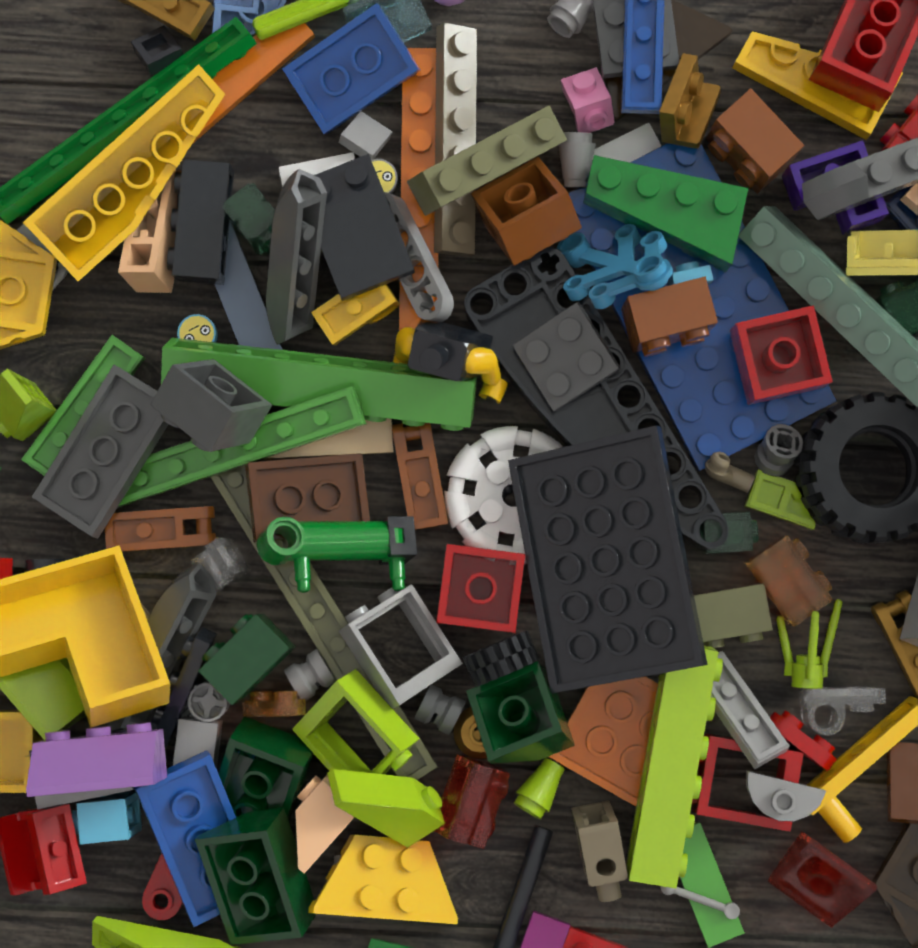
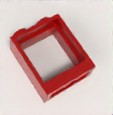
(788, 769)

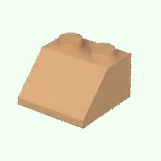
(317, 821)

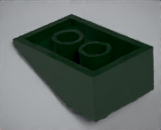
(263, 768)

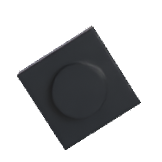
(157, 49)

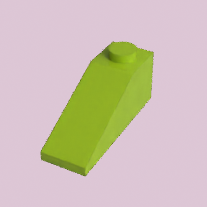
(22, 406)
(388, 803)

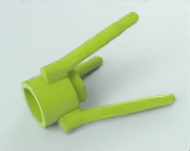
(810, 668)

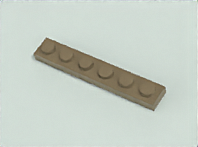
(455, 130)

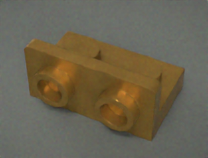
(687, 105)

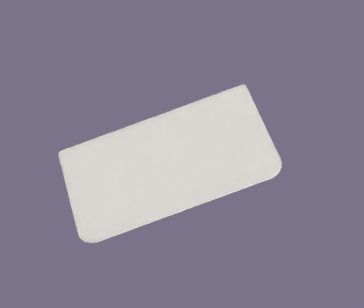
(630, 145)

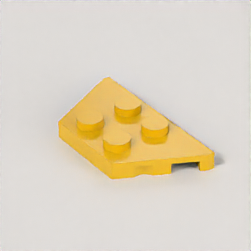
(25, 287)
(386, 882)

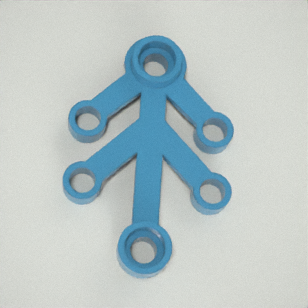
(646, 274)

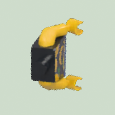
(451, 354)

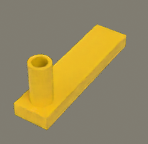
(856, 761)

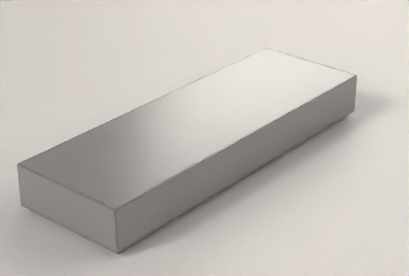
(746, 717)

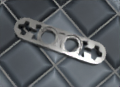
(432, 278)

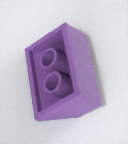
(97, 760)

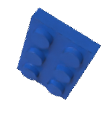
(351, 69)

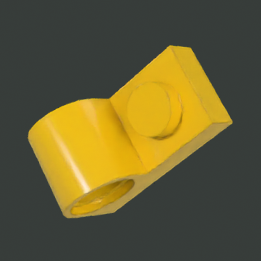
(343, 318)

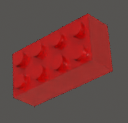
(867, 50)

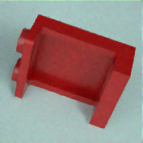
(41, 850)

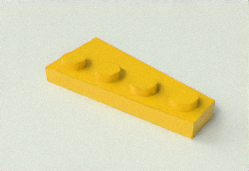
(787, 71)

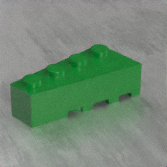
(688, 210)

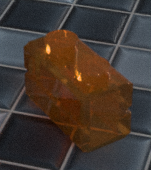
(790, 580)

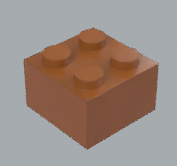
(753, 142)
(526, 210)
(668, 316)

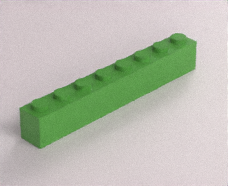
(296, 377)

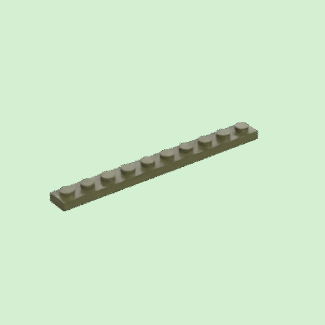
(318, 616)

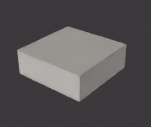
(365, 136)

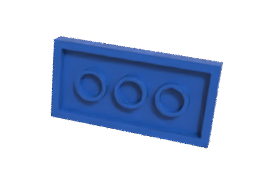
(179, 811)

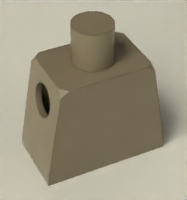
(600, 848)

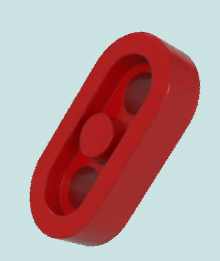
(815, 749)
(161, 883)

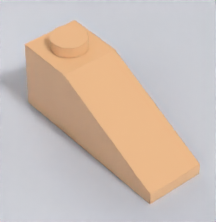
(146, 249)

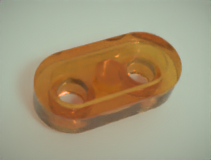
(283, 704)

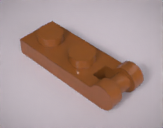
(420, 476)
(159, 529)

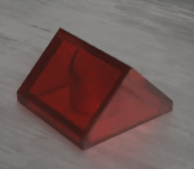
(820, 881)

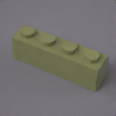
(486, 160)
(733, 614)

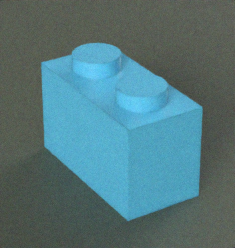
(108, 818)

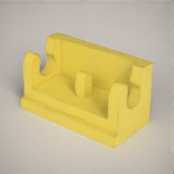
(882, 253)

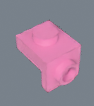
(588, 100)

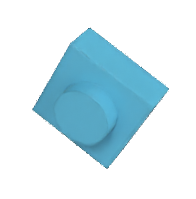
(690, 271)

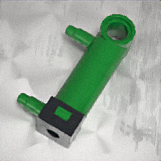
(386, 540)

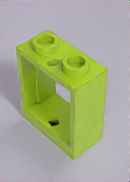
(332, 749)

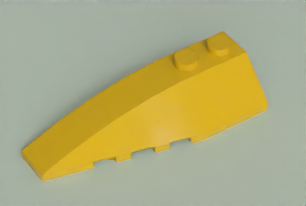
(123, 181)

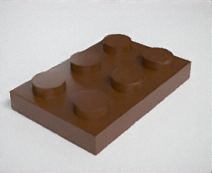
(307, 490)

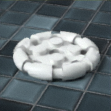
(489, 487)

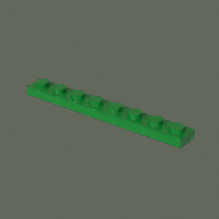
(69, 157)

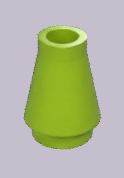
(539, 789)

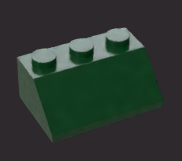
(257, 877)

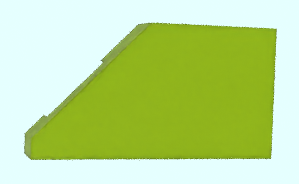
(778, 499)

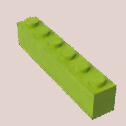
(670, 773)

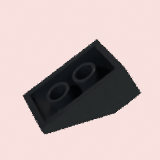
(360, 230)

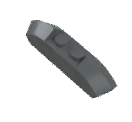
(862, 180)
(295, 255)
(173, 621)

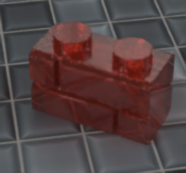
(472, 801)

